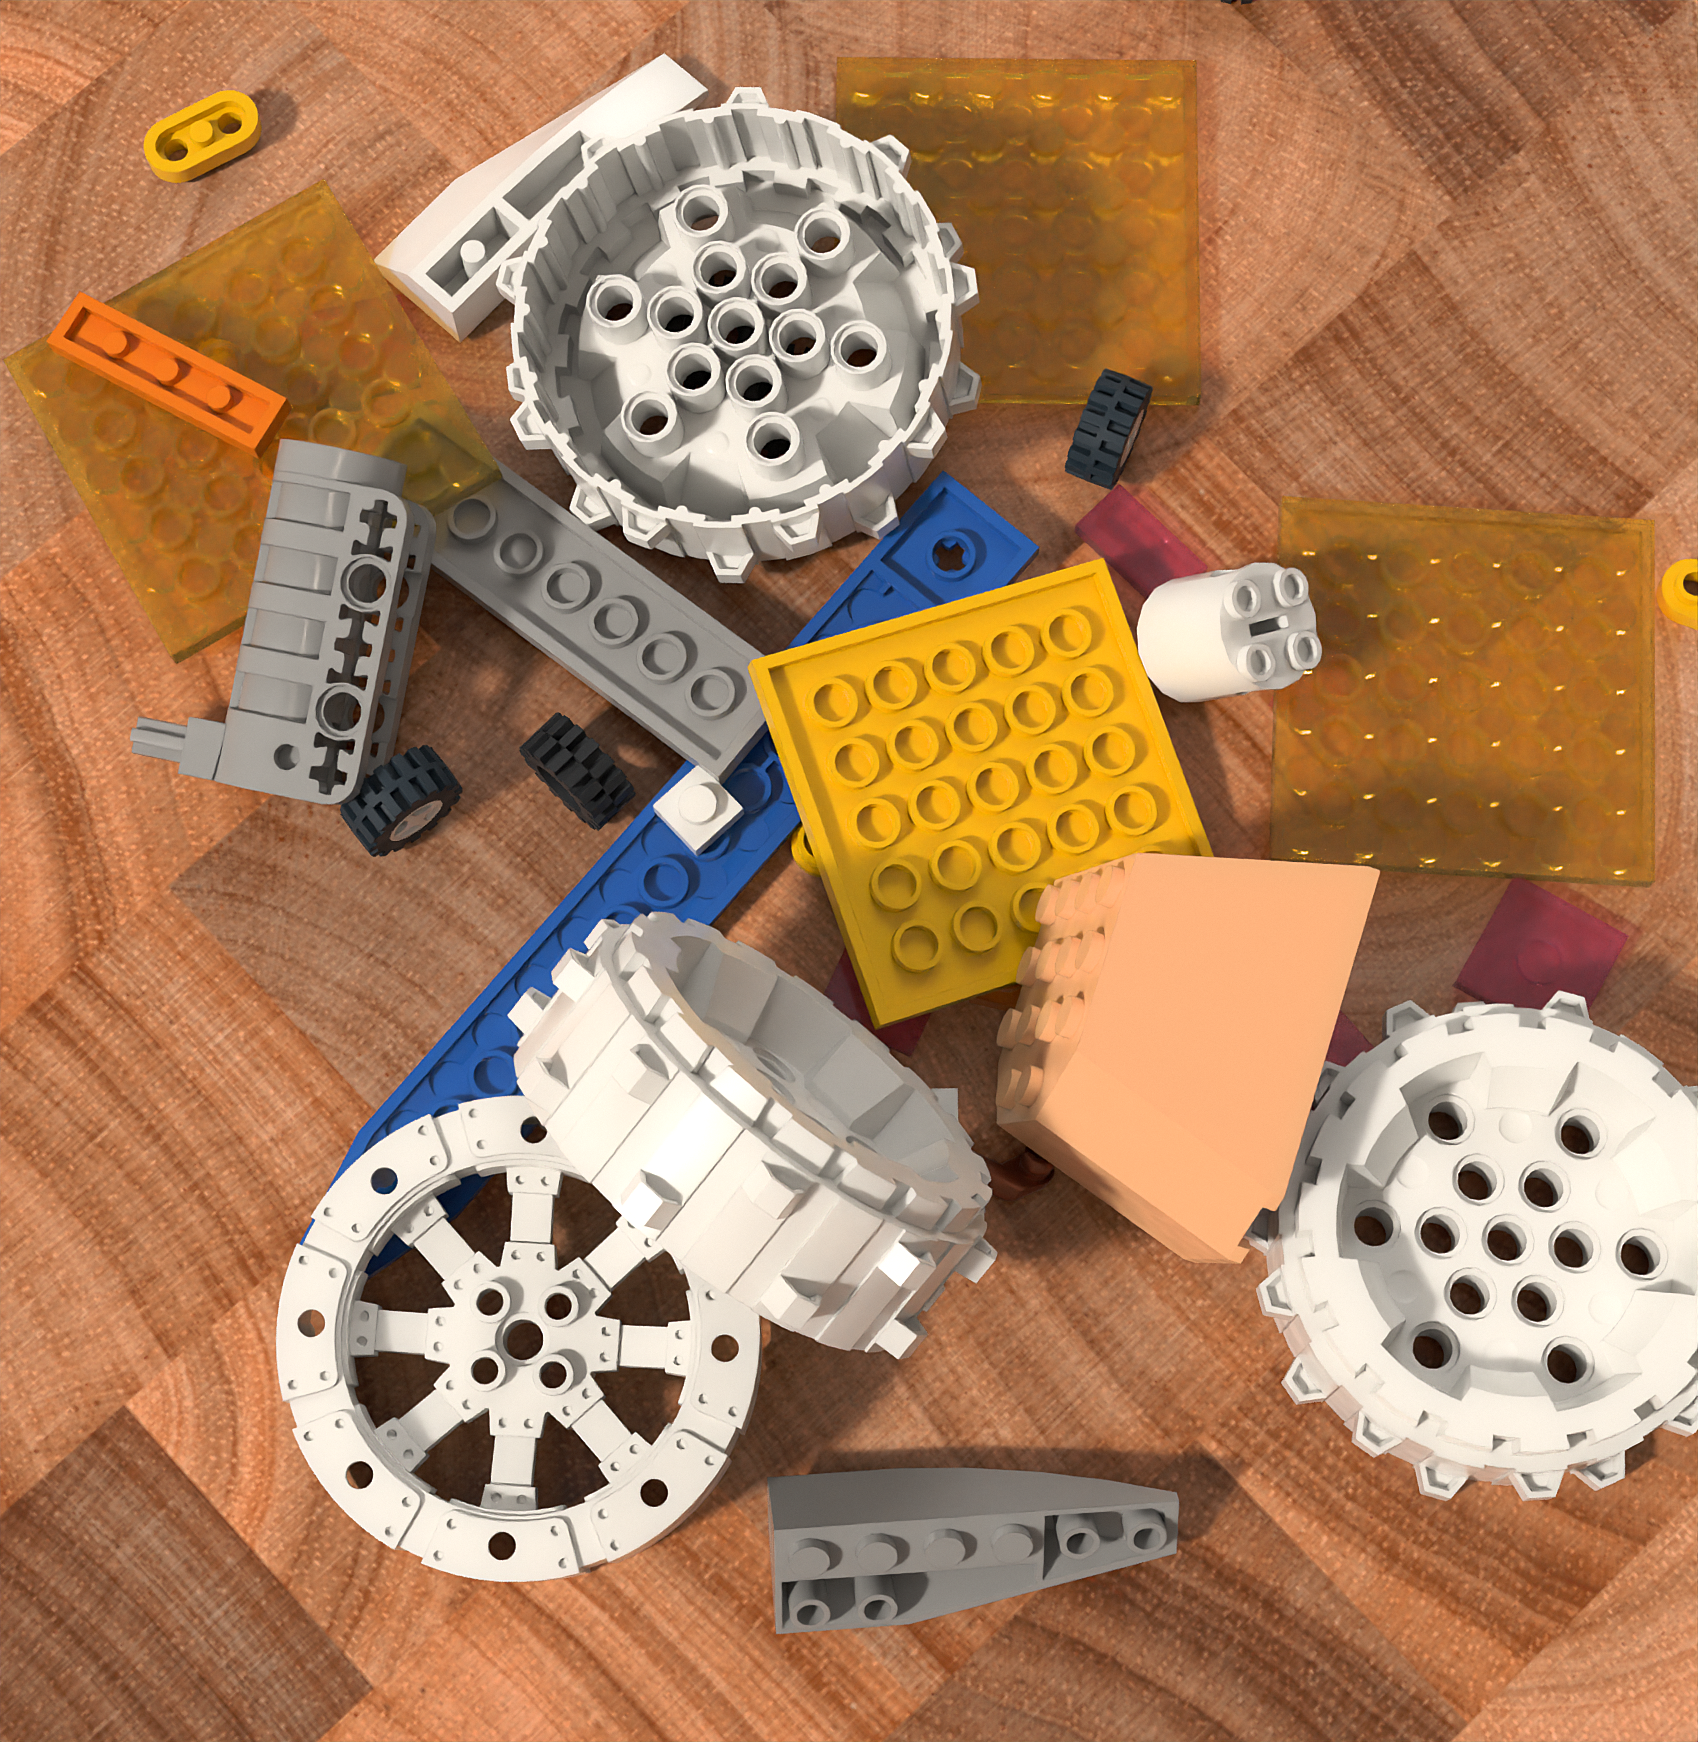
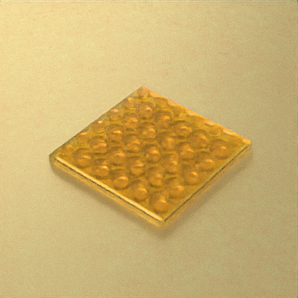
(1067, 206)
(299, 313)
(1470, 694)

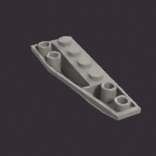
(947, 1540)

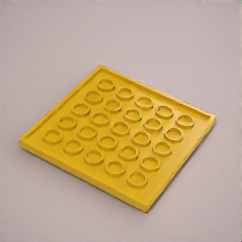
(967, 770)

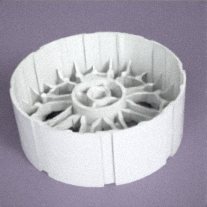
(337, 1431)

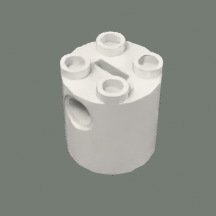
(1228, 632)

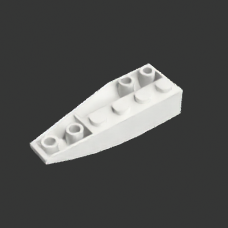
(490, 214)

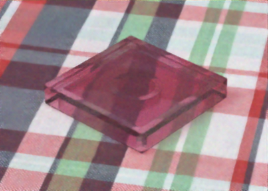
(1537, 948)

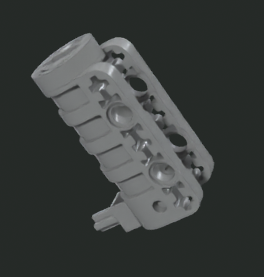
(312, 634)

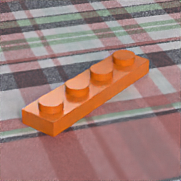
(169, 375)

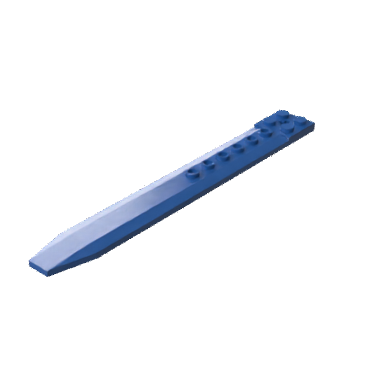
(654, 868)

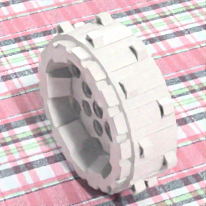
(629, 239)
(754, 1131)
(1358, 1307)

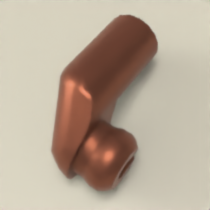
(1019, 1175)

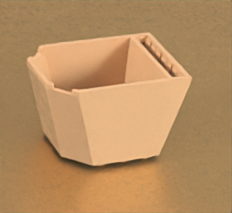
(1180, 1034)

